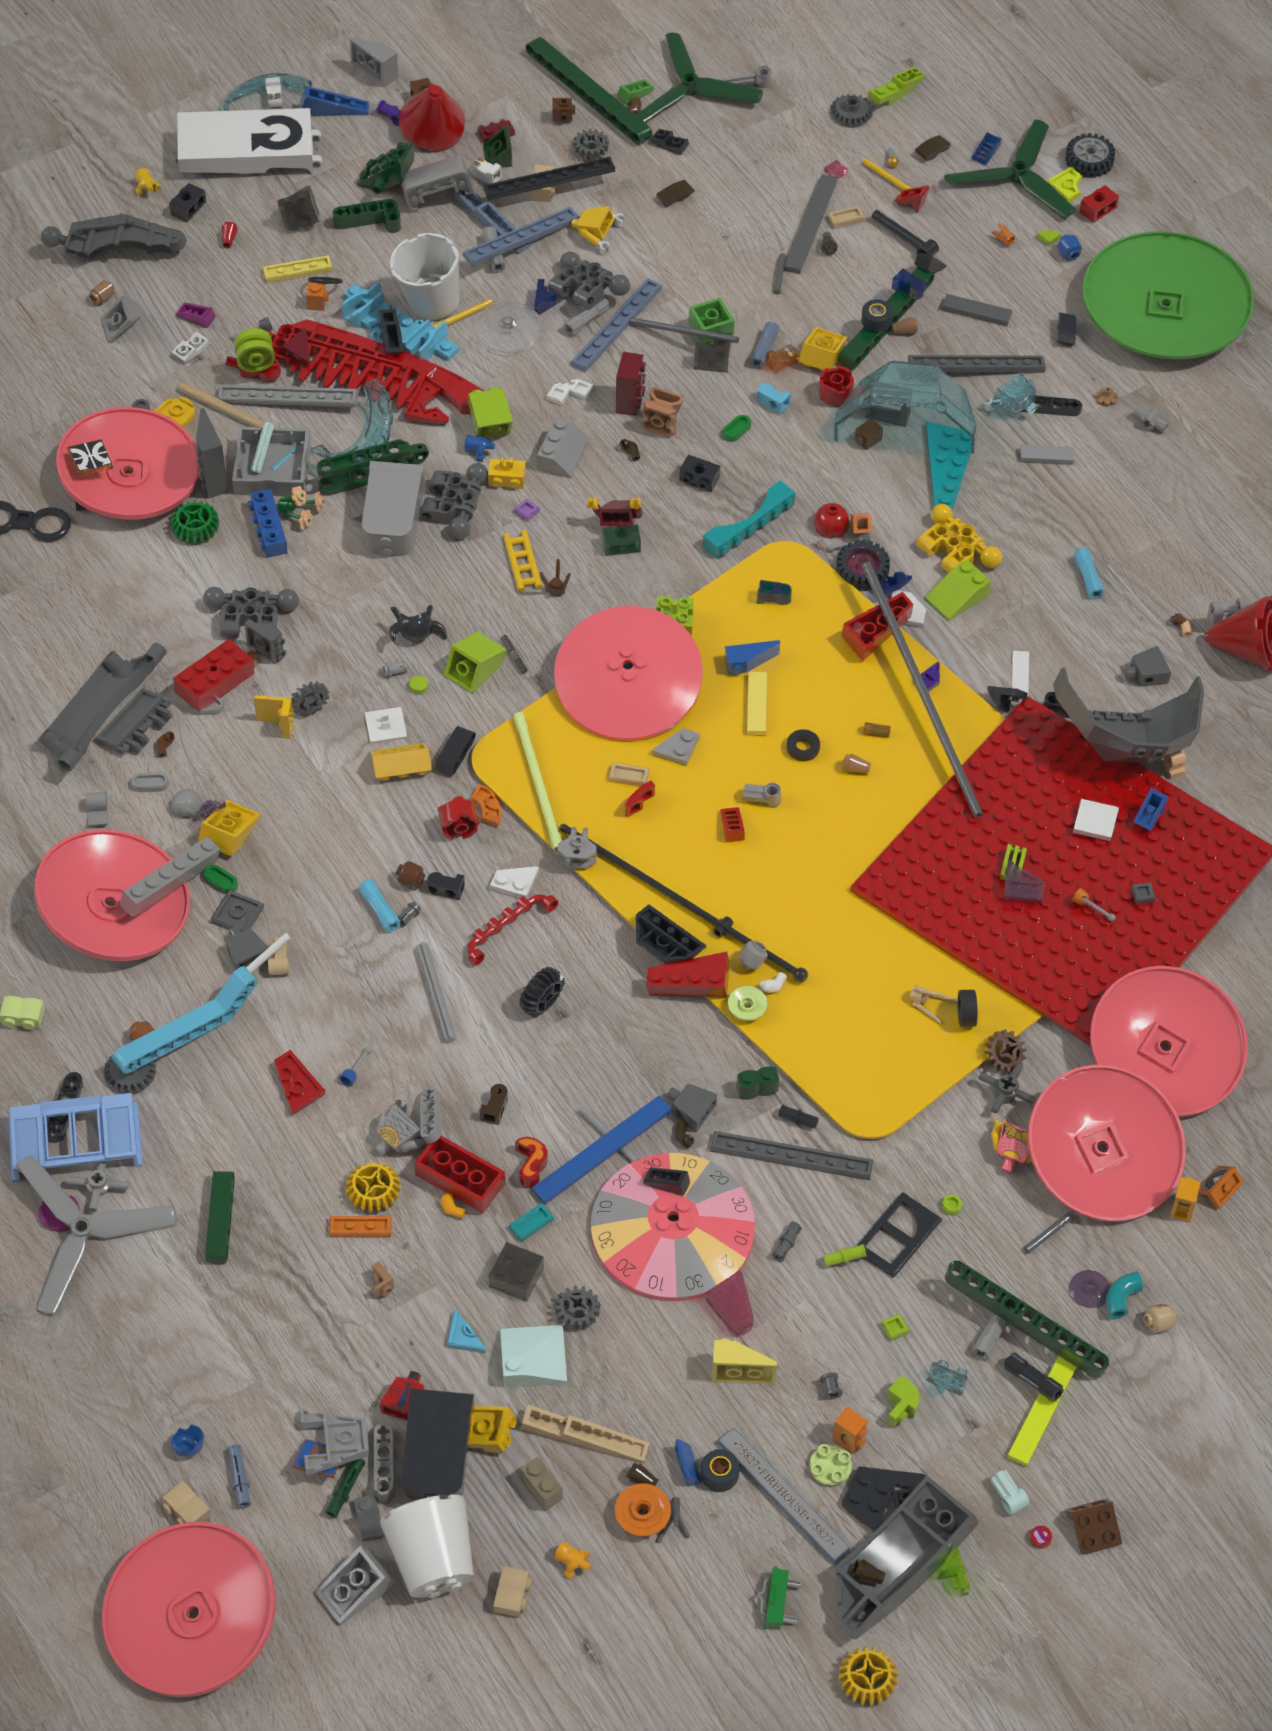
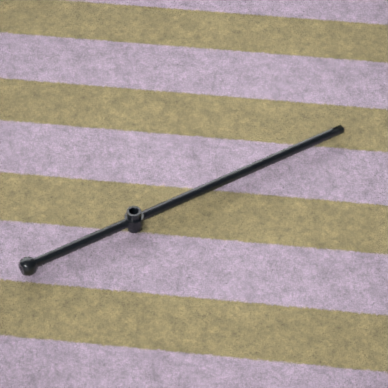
(722, 926)

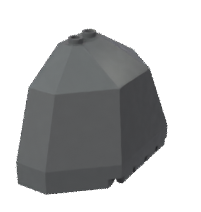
(1135, 736)

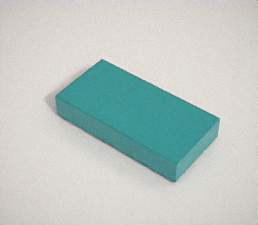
(531, 1222)

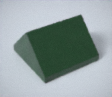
(499, 148)

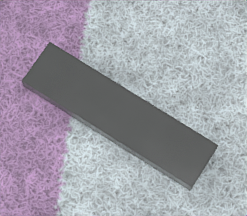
(977, 309)

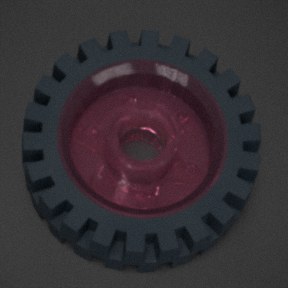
(853, 556)

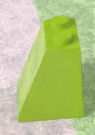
(490, 412)
(473, 661)

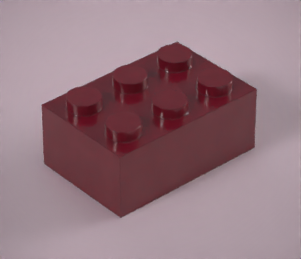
(630, 383)

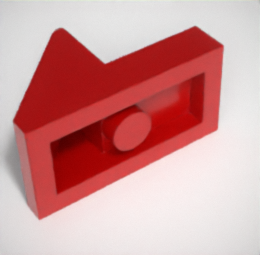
(914, 196)

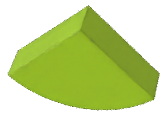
(1048, 236)

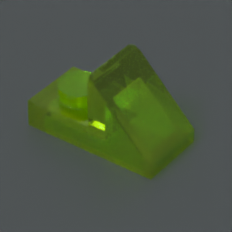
(954, 1568)

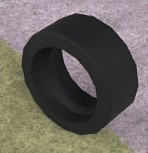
(967, 1008)

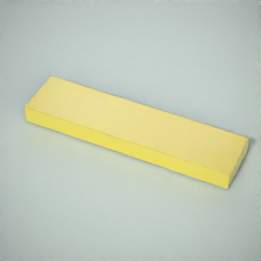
(297, 269)
(757, 703)

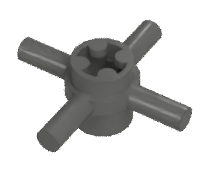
(1007, 1088)

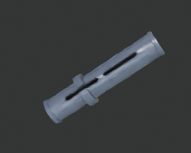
(242, 1497)

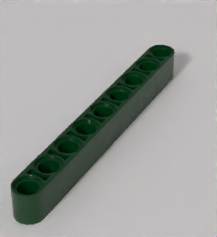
(866, 340)
(1030, 1328)

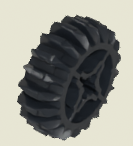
(541, 991)

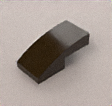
(931, 147)
(675, 191)

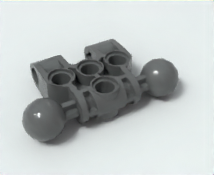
(586, 280)
(458, 499)
(247, 605)

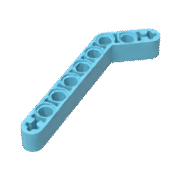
(189, 1025)

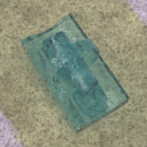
(947, 1378)

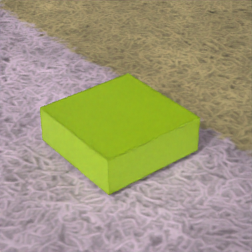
(894, 1327)

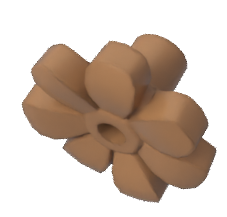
(1106, 396)

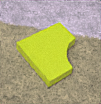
(1066, 184)

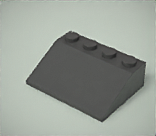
(210, 458)

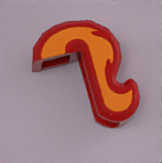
(536, 1160)

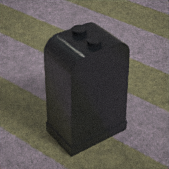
(436, 1443)

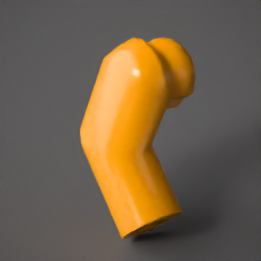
(449, 1206)

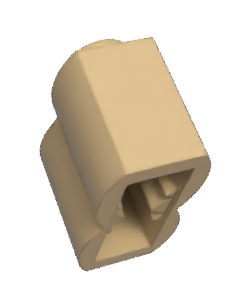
(185, 1504)
(511, 1591)

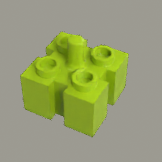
(679, 610)

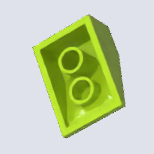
(959, 590)

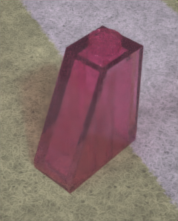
(732, 1304)

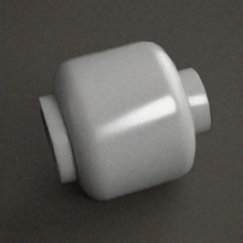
(753, 955)

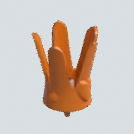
(1004, 235)

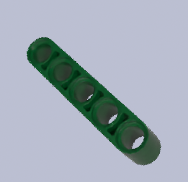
(220, 1216)

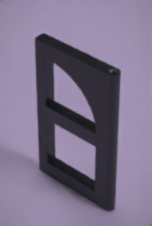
(925, 1221)

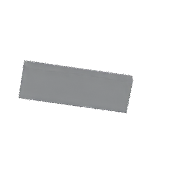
(1046, 454)

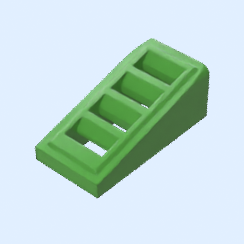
(634, 89)

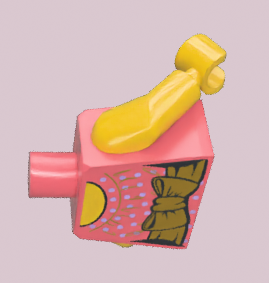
(1010, 1144)

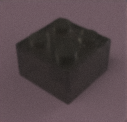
(516, 1271)

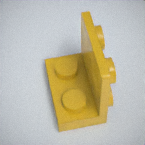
(275, 710)

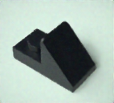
(1003, 696)

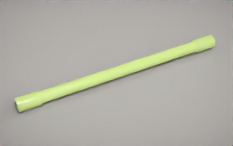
(522, 727)

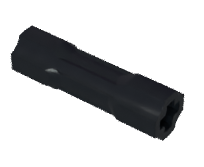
(1045, 1385)

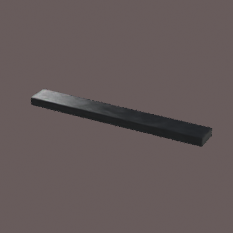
(548, 178)

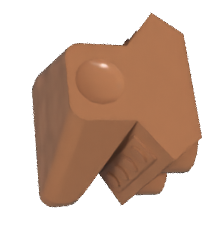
(661, 412)

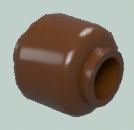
(410, 874)

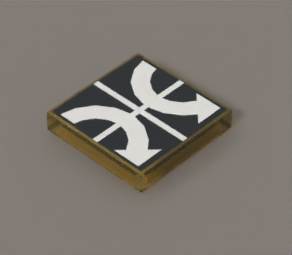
(90, 457)

